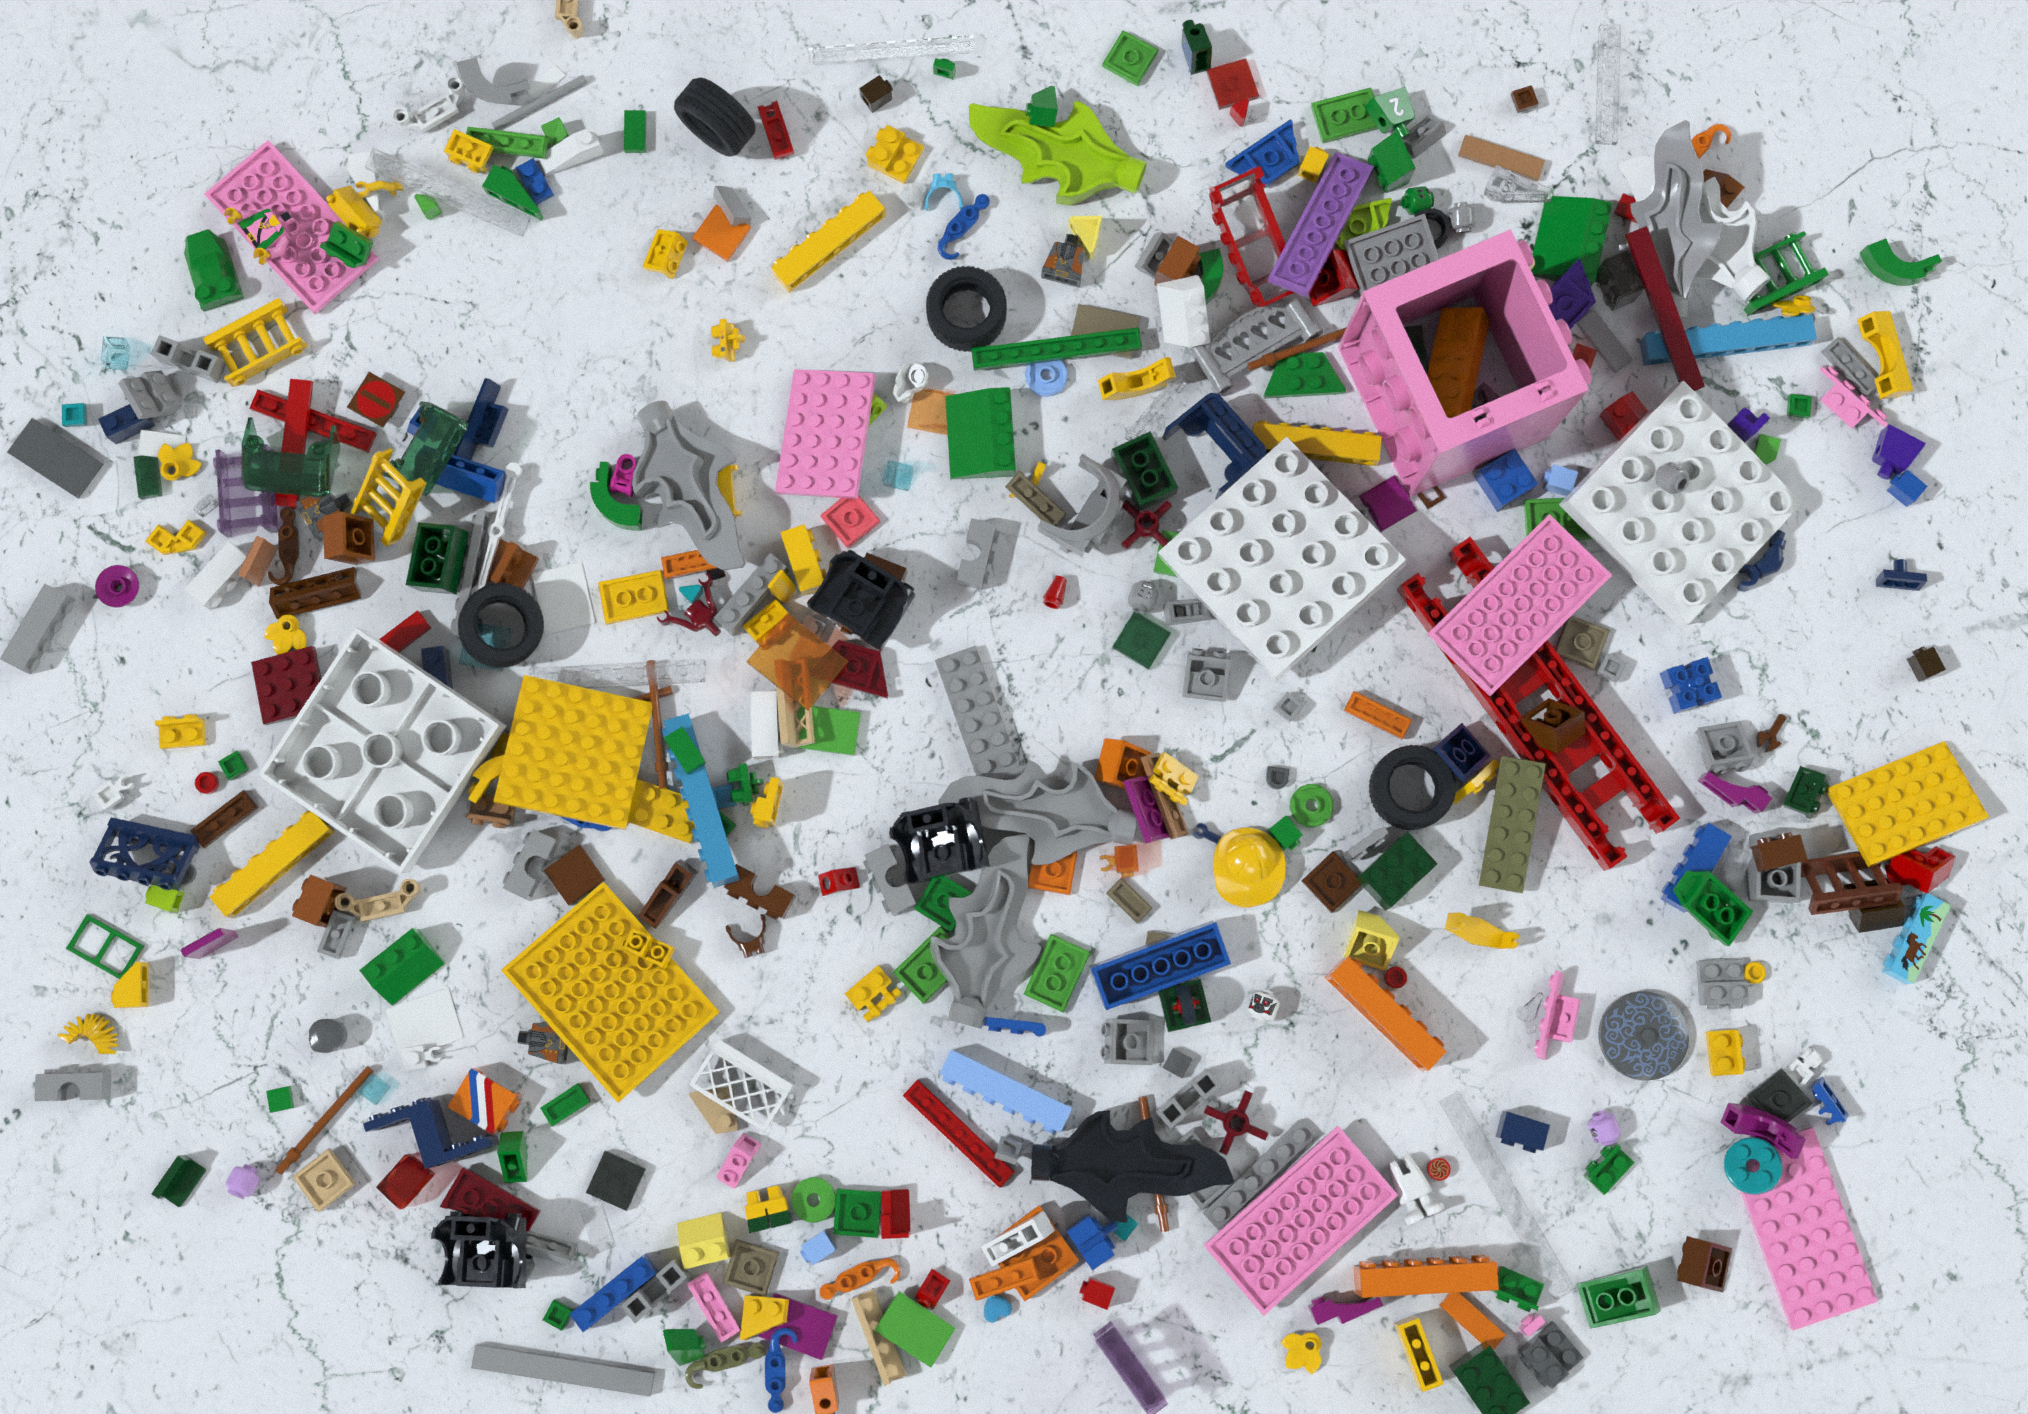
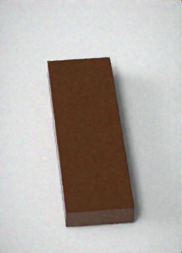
(224, 818)

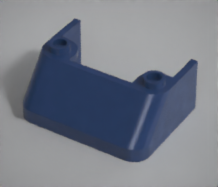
(1228, 432)

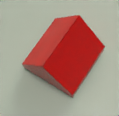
(1238, 111)

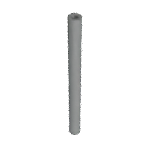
(539, 102)

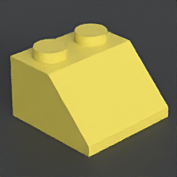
(703, 1240)

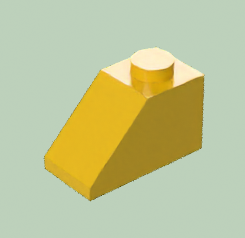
(132, 987)

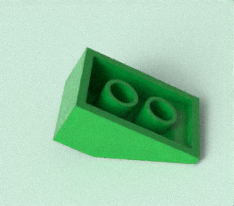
(1619, 1297)

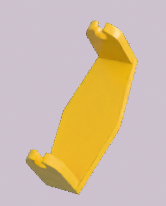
(1480, 932)

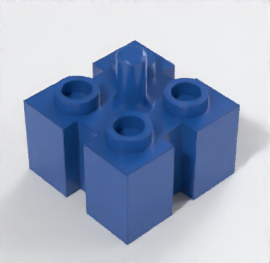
(1690, 685)
(1092, 1240)

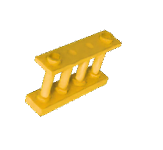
(241, 327)
(405, 502)

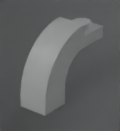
(476, 84)

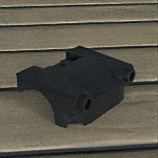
(862, 598)
(941, 840)
(483, 1250)

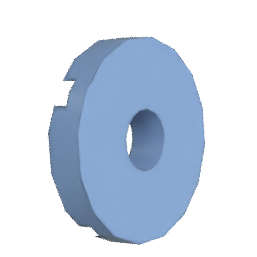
(1046, 387)

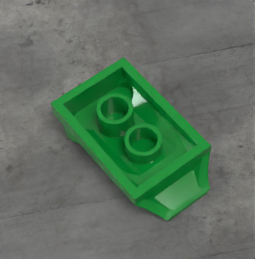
(211, 270)
(1712, 905)

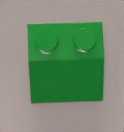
(1391, 163)

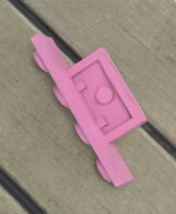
(1846, 402)
(1559, 1017)

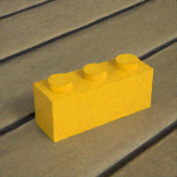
(803, 558)
(1418, 1353)

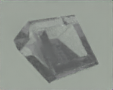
(205, 505)

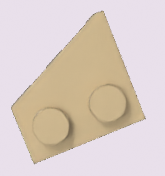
(718, 1117)

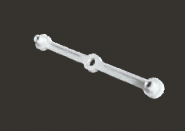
(513, 472)

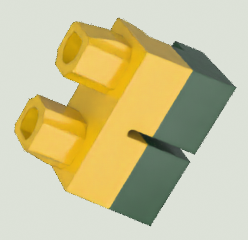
(757, 1211)

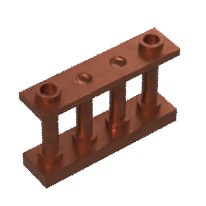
(1850, 899)

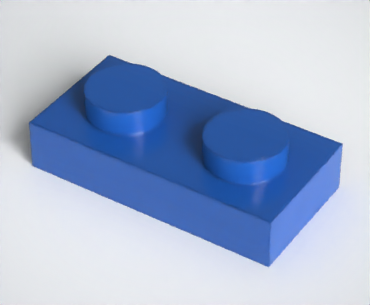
(534, 181)

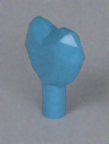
(996, 1307)

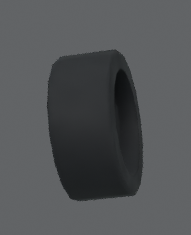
(1442, 219)

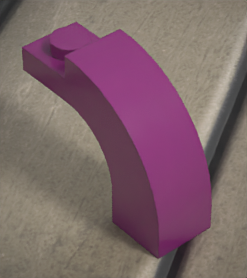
(1765, 1126)

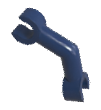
(1206, 834)

